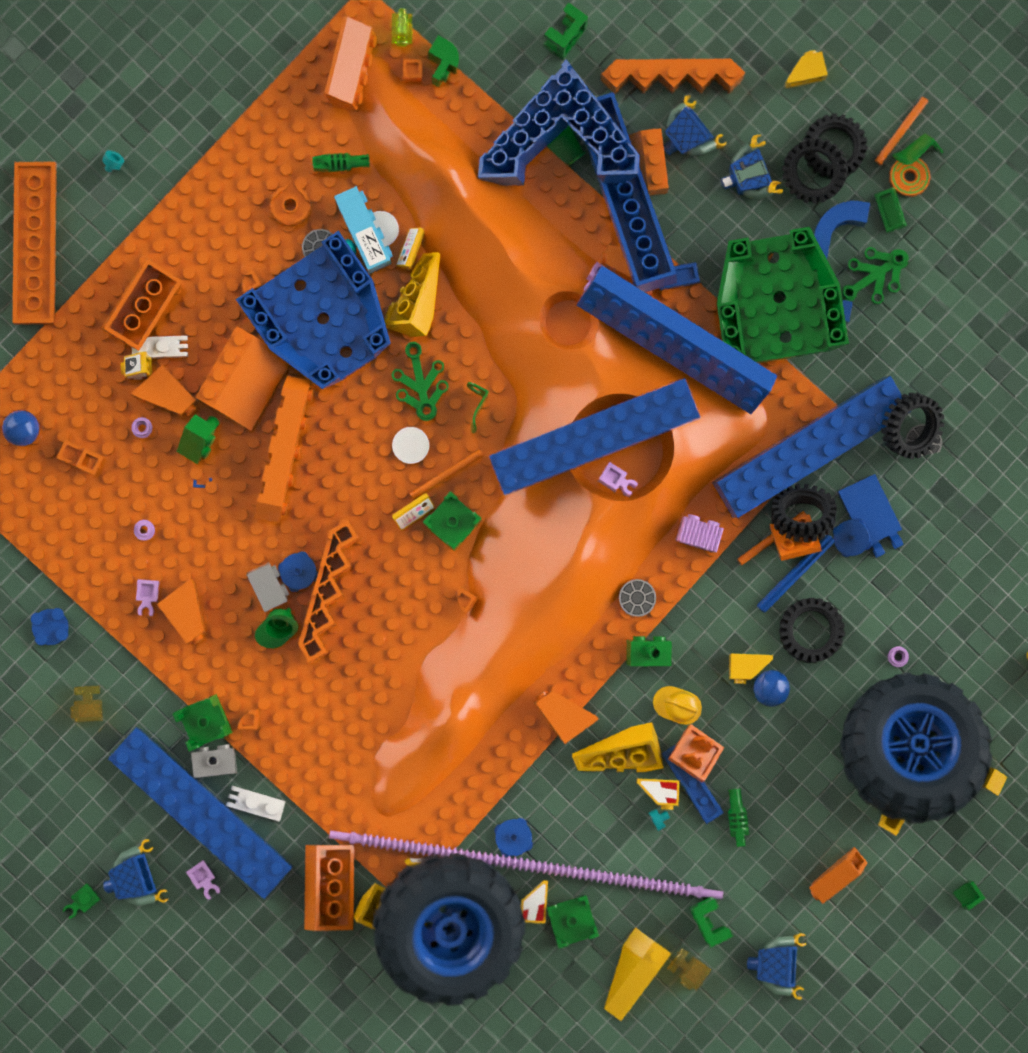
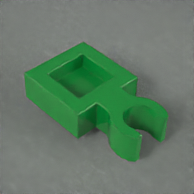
(83, 899)

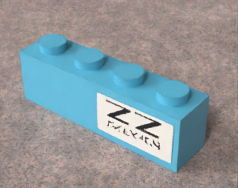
(362, 229)

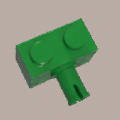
(197, 438)
(649, 652)

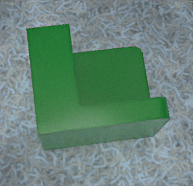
(968, 895)

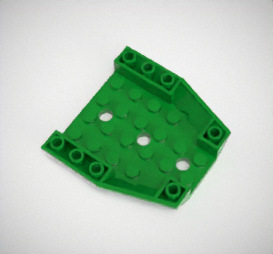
(812, 304)

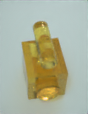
(88, 709)
(693, 972)

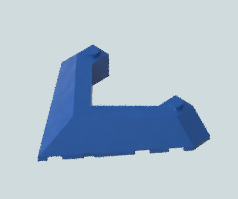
(560, 104)

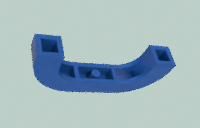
(842, 214)

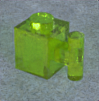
(401, 28)

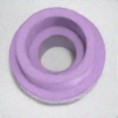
(142, 421)
(150, 533)
(904, 656)

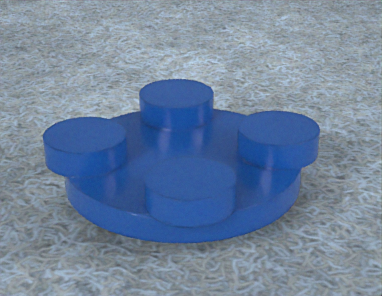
(852, 537)
(298, 571)
(50, 626)
(513, 837)

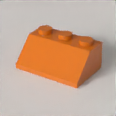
(652, 159)

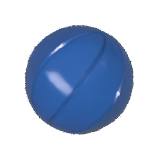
(20, 428)
(771, 688)

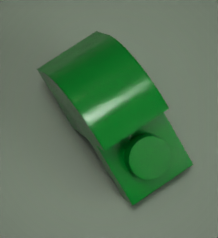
(446, 56)

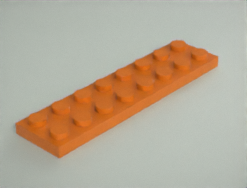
(34, 243)

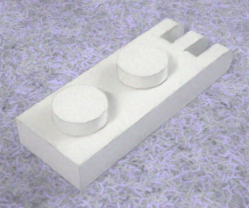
(164, 347)
(257, 803)

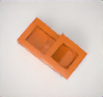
(79, 457)

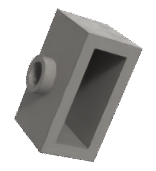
(267, 586)
(214, 762)

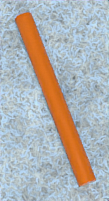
(901, 131)
(446, 474)
(760, 546)

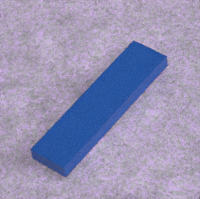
(696, 791)

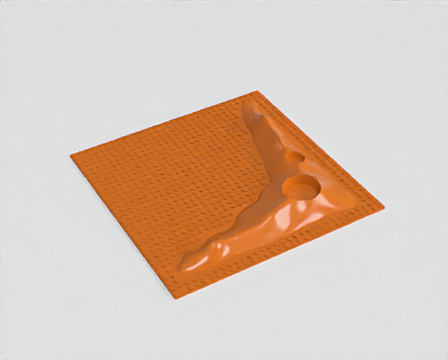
(416, 705)

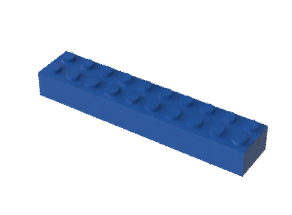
(635, 220)
(677, 340)
(595, 437)
(807, 448)
(201, 812)

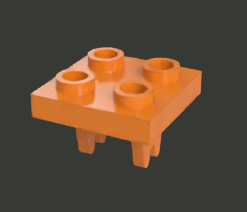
(789, 548)
(696, 753)

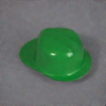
(276, 628)

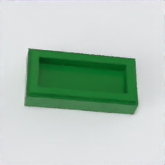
(890, 210)

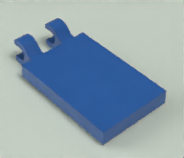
(870, 503)

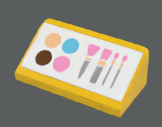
(410, 248)
(413, 511)

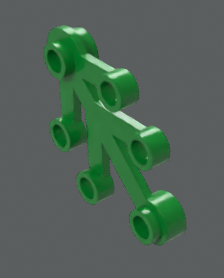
(877, 273)
(421, 385)

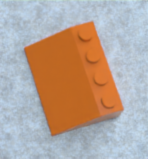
(242, 379)

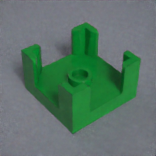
(562, 44)
(452, 521)
(203, 722)
(572, 921)
(704, 924)

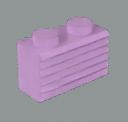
(699, 534)

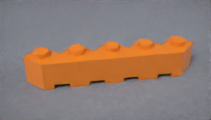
(672, 73)
(283, 449)
(326, 591)

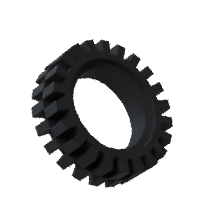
(845, 125)
(793, 181)
(895, 419)
(803, 529)
(836, 628)

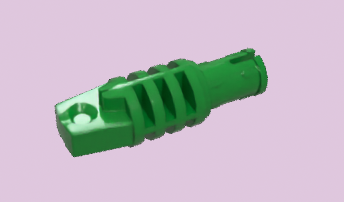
(339, 162)
(737, 817)

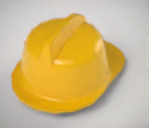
(677, 705)

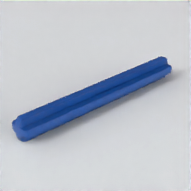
(794, 575)

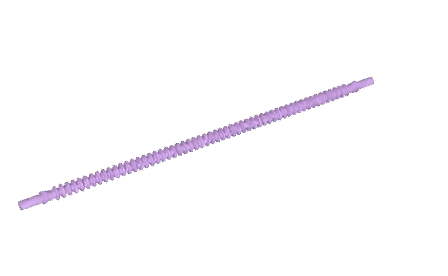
(697, 891)

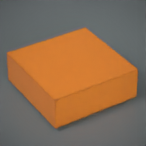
(412, 69)

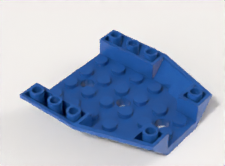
(334, 287)

